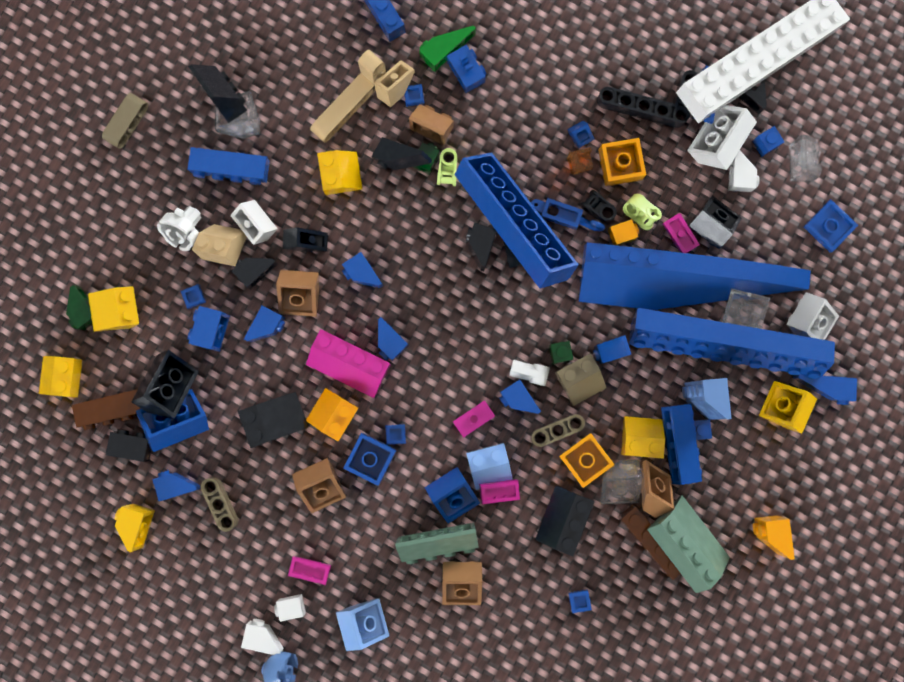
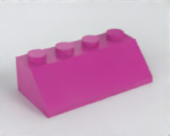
(347, 363)

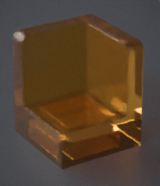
(580, 161)

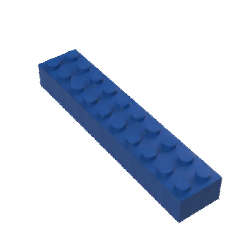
(731, 343)

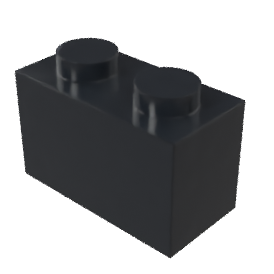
(128, 446)

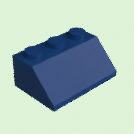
(166, 431)

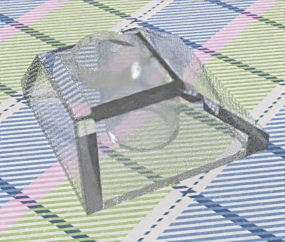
(243, 126)
(622, 483)

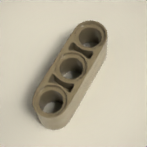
(125, 120)
(566, 430)
(211, 498)

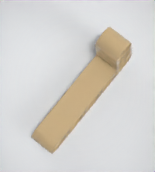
(351, 98)

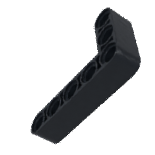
(652, 104)

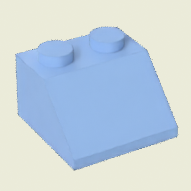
(489, 465)
(362, 625)

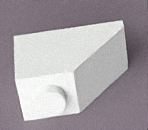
(742, 174)
(261, 638)

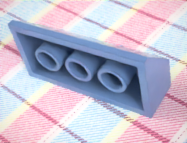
(709, 397)

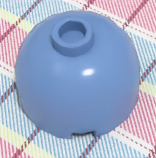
(280, 668)

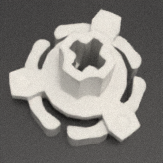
(180, 226)

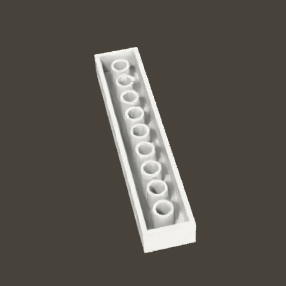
(761, 57)

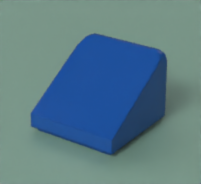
(581, 134)

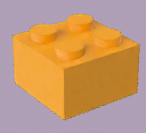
(622, 162)
(587, 460)

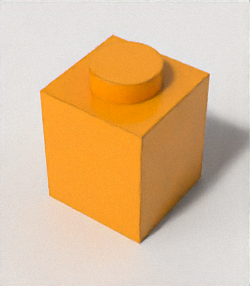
(623, 233)

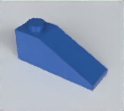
(612, 350)
(833, 388)

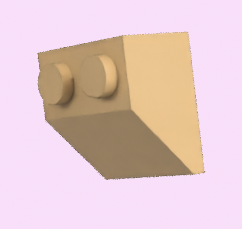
(220, 244)

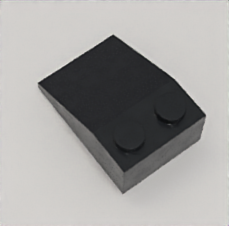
(273, 419)

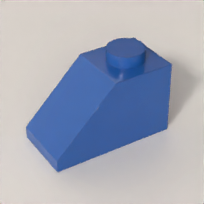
(360, 271)
(265, 325)
(389, 341)
(518, 398)
(173, 485)

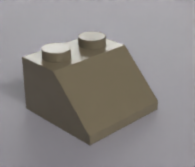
(581, 379)

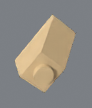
(394, 83)

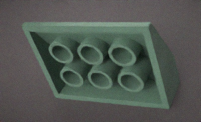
(437, 542)
(690, 546)

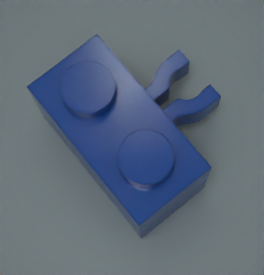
(466, 68)

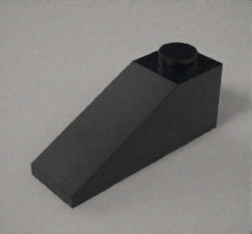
(398, 156)

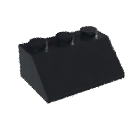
(220, 91)
(165, 385)
(564, 520)

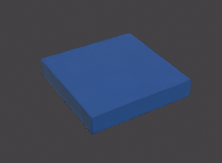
(830, 226)

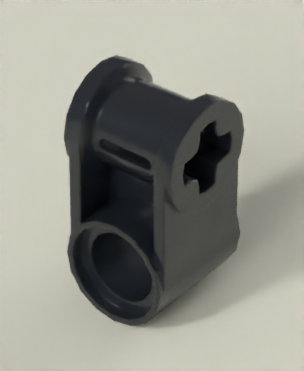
(598, 206)

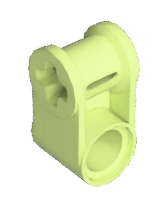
(447, 170)
(640, 210)

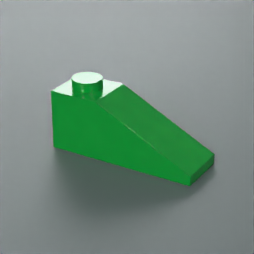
(435, 50)

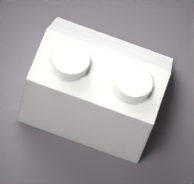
(812, 317)

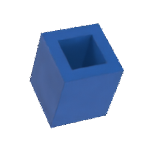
(768, 141)

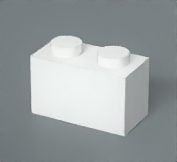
(253, 222)

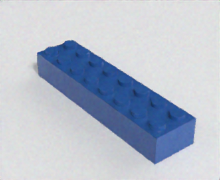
(516, 220)

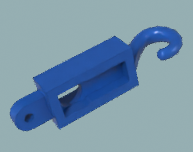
(567, 215)

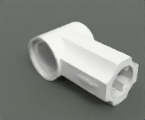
(534, 373)

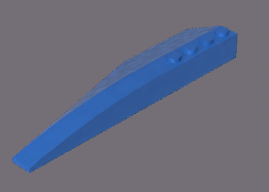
(676, 279)

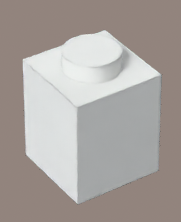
(290, 607)

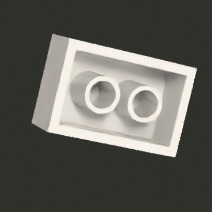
(721, 141)

